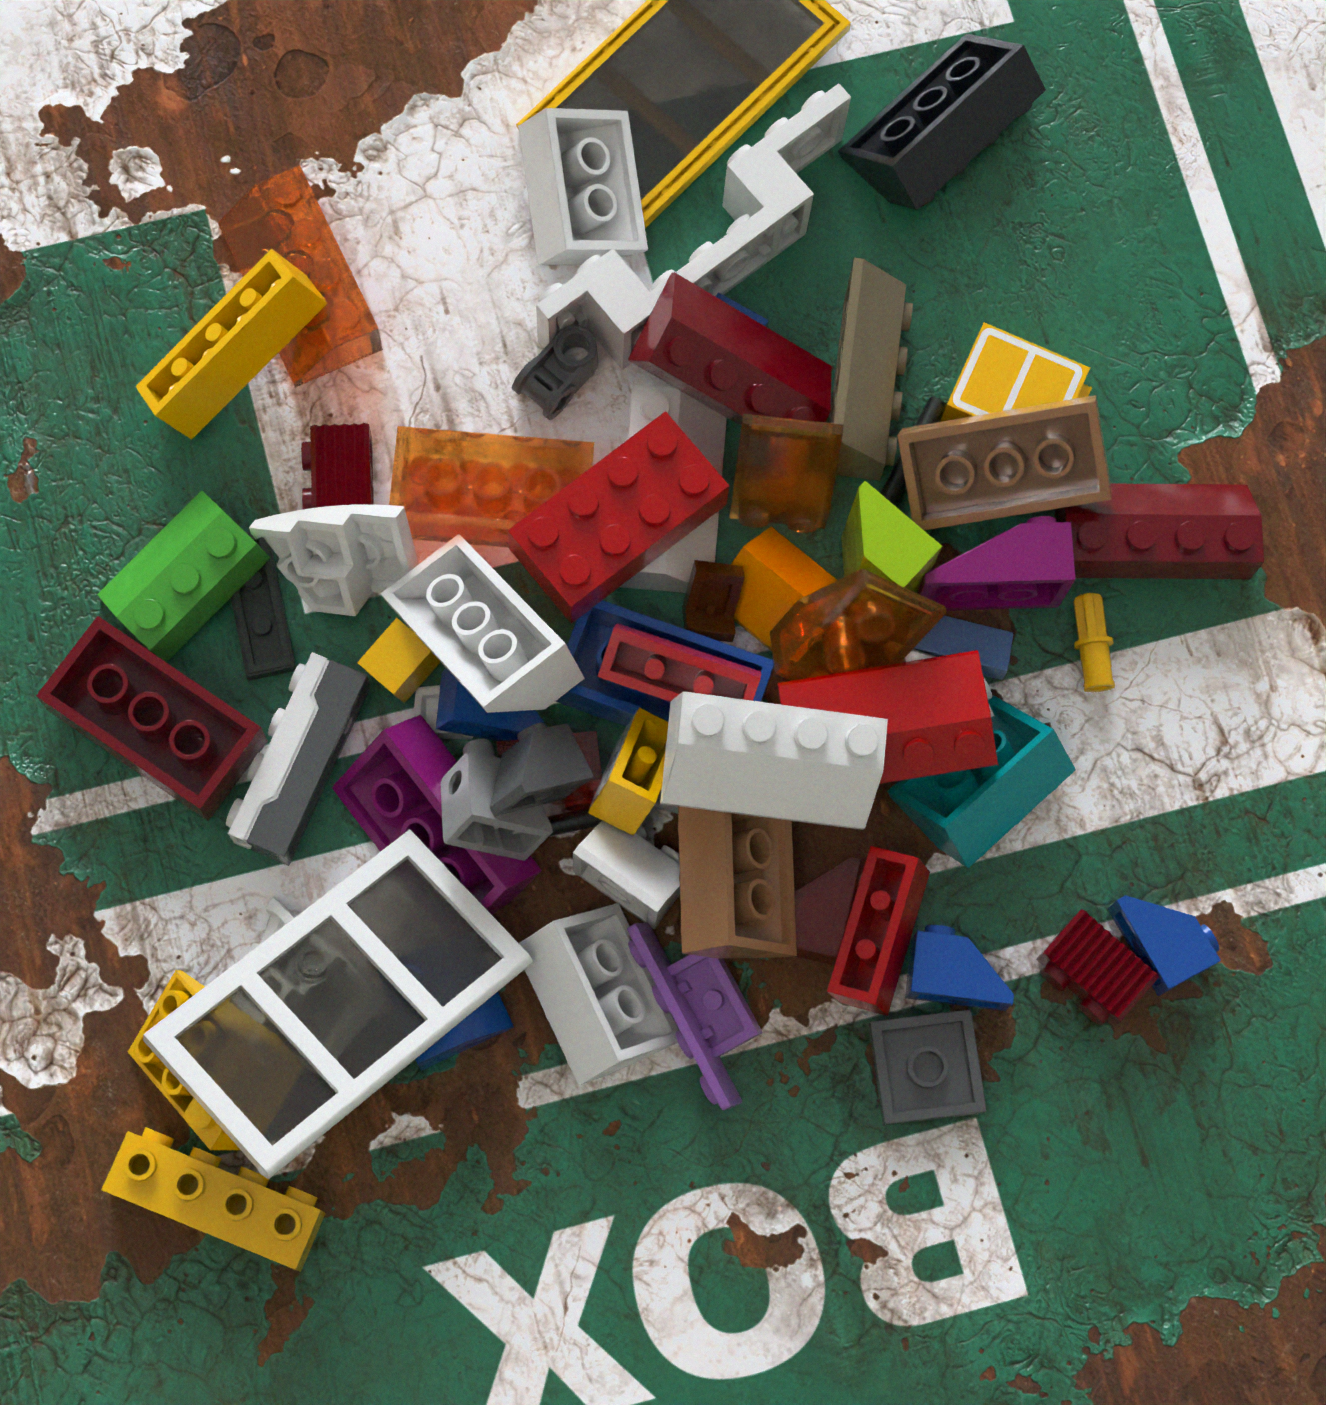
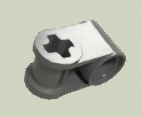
(552, 377)

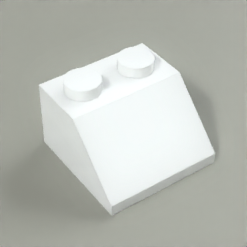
(630, 871)

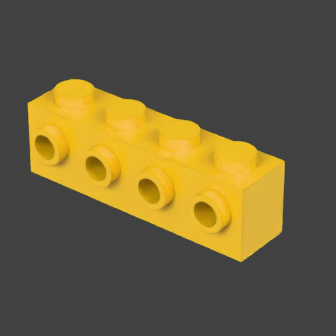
(229, 348)
(214, 1200)

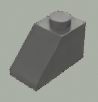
(539, 769)

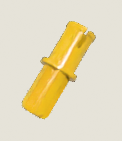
(1093, 643)

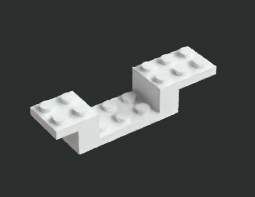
(769, 215)

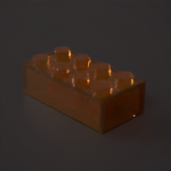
(478, 480)

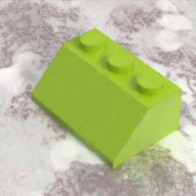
(886, 541)

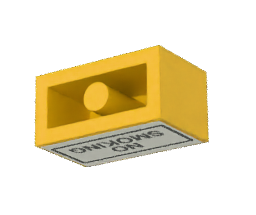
(633, 774)

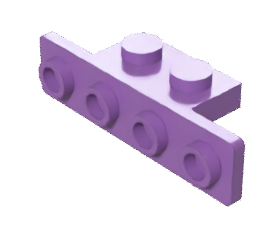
(704, 1006)

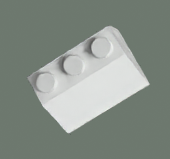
(582, 185)
(596, 993)

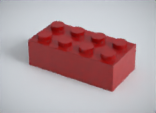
(618, 517)

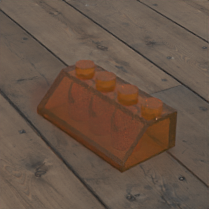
(288, 219)

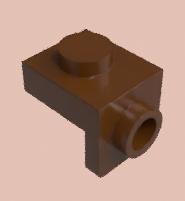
(712, 599)

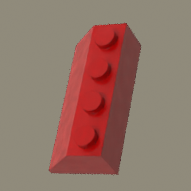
(932, 709)

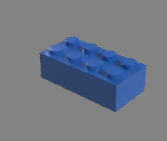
(619, 702)

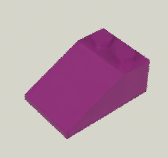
(1011, 571)

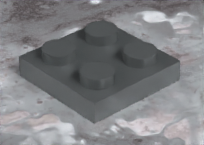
(927, 1067)

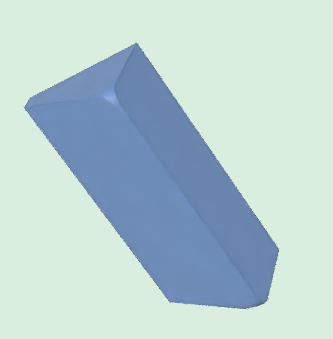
(960, 636)

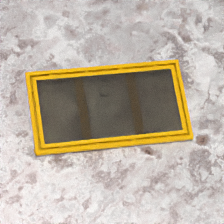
(696, 79)

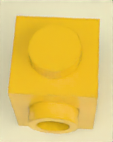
(399, 660)

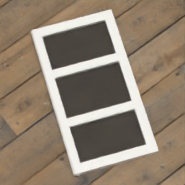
(337, 1003)

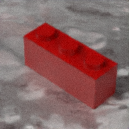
(669, 668)
(878, 930)

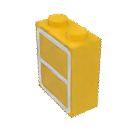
(1012, 374)

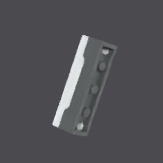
(298, 759)

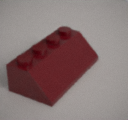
(729, 358)
(1167, 533)

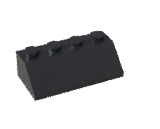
(944, 119)

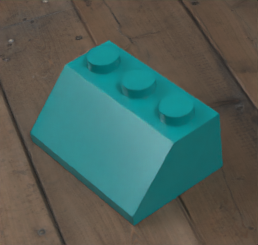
(978, 806)

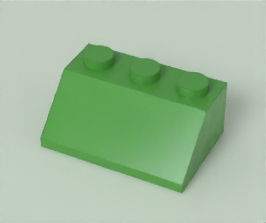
(183, 576)

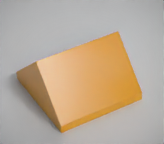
(773, 582)

